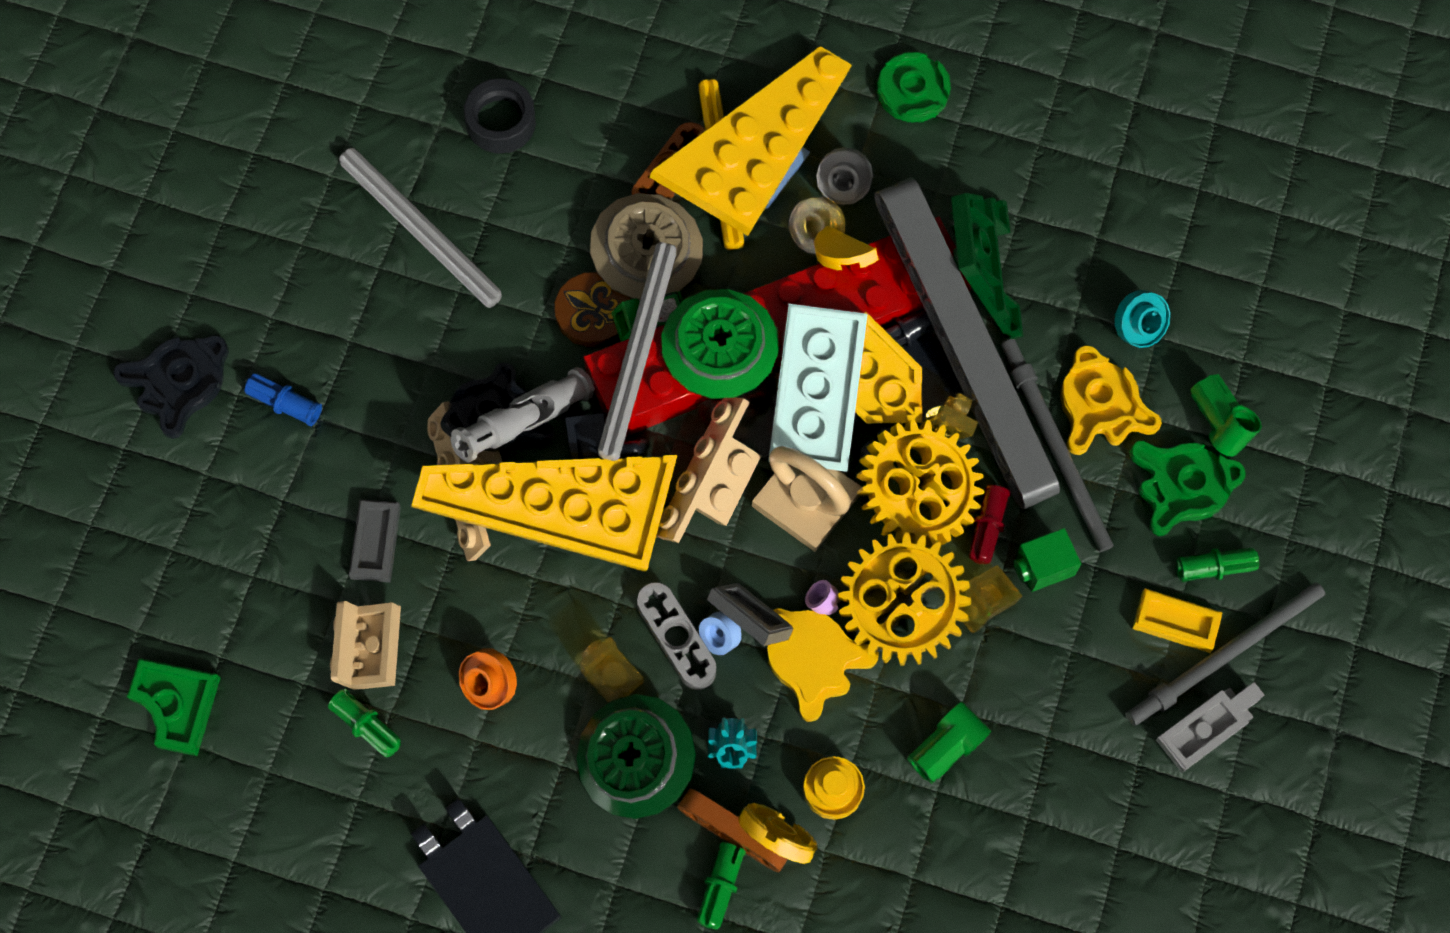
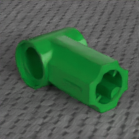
(1231, 423)
(956, 736)

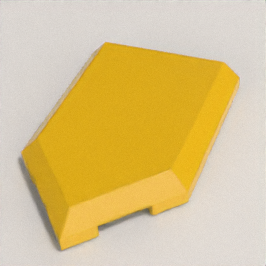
(888, 380)

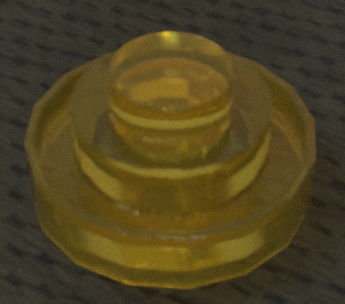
(811, 217)

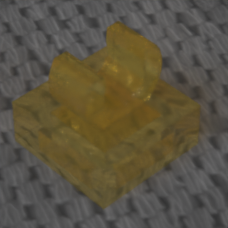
(953, 416)

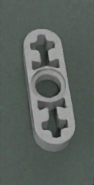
(700, 655)

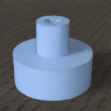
(719, 633)

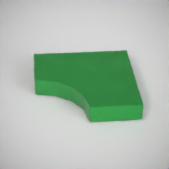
(177, 700)

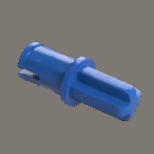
(283, 399)

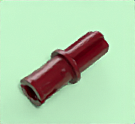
(988, 524)

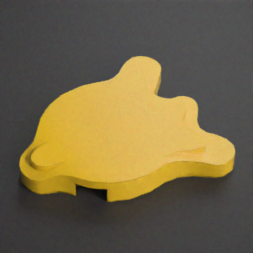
(1102, 401)
(815, 660)

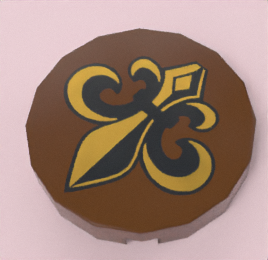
(585, 310)

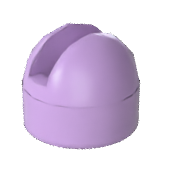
(822, 598)

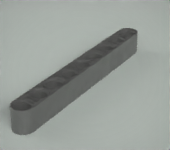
(967, 343)

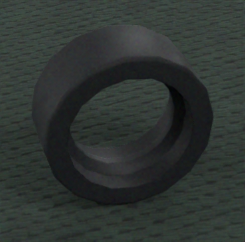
(499, 90)

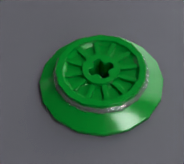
(715, 369)

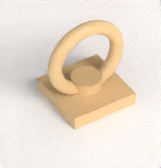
(805, 496)

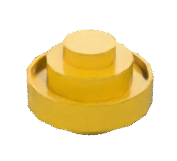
(833, 787)

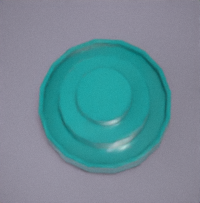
(1142, 318)

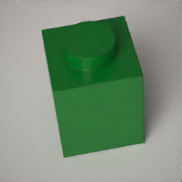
(1046, 560)

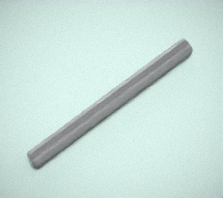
(420, 227)
(637, 352)

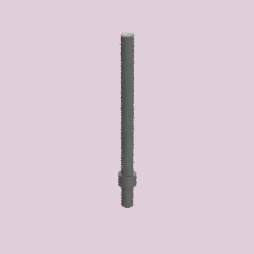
(1024, 378)
(1166, 695)

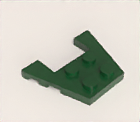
(977, 255)

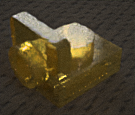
(989, 595)
(609, 670)

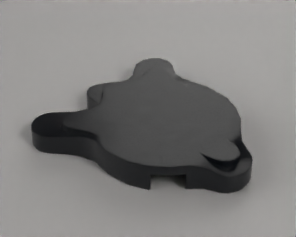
(177, 379)
(485, 395)

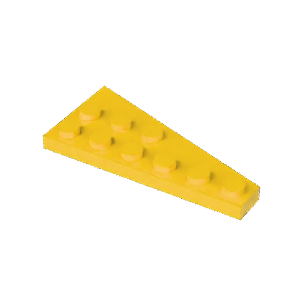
(749, 151)
(572, 504)

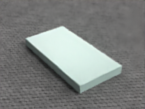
(819, 383)

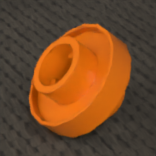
(487, 679)

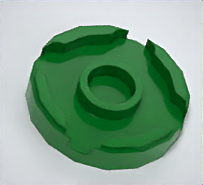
(913, 87)

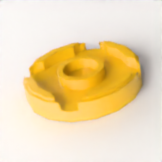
(772, 832)

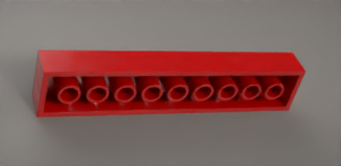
(878, 289)

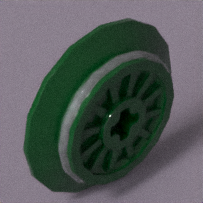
(651, 780)

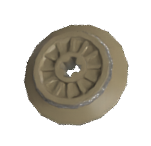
(620, 236)

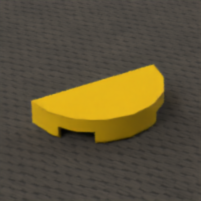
(839, 249)

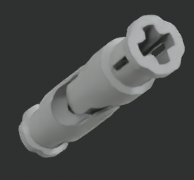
(505, 424)

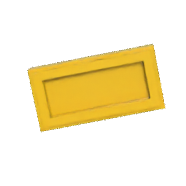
(1177, 620)

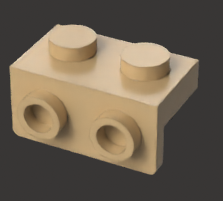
(365, 645)

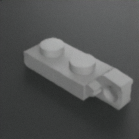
(1209, 726)

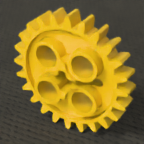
(938, 456)
(878, 572)

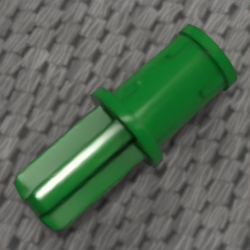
(1217, 564)
(364, 723)
(720, 886)

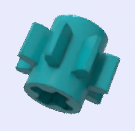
(732, 743)

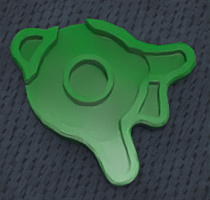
(1184, 483)

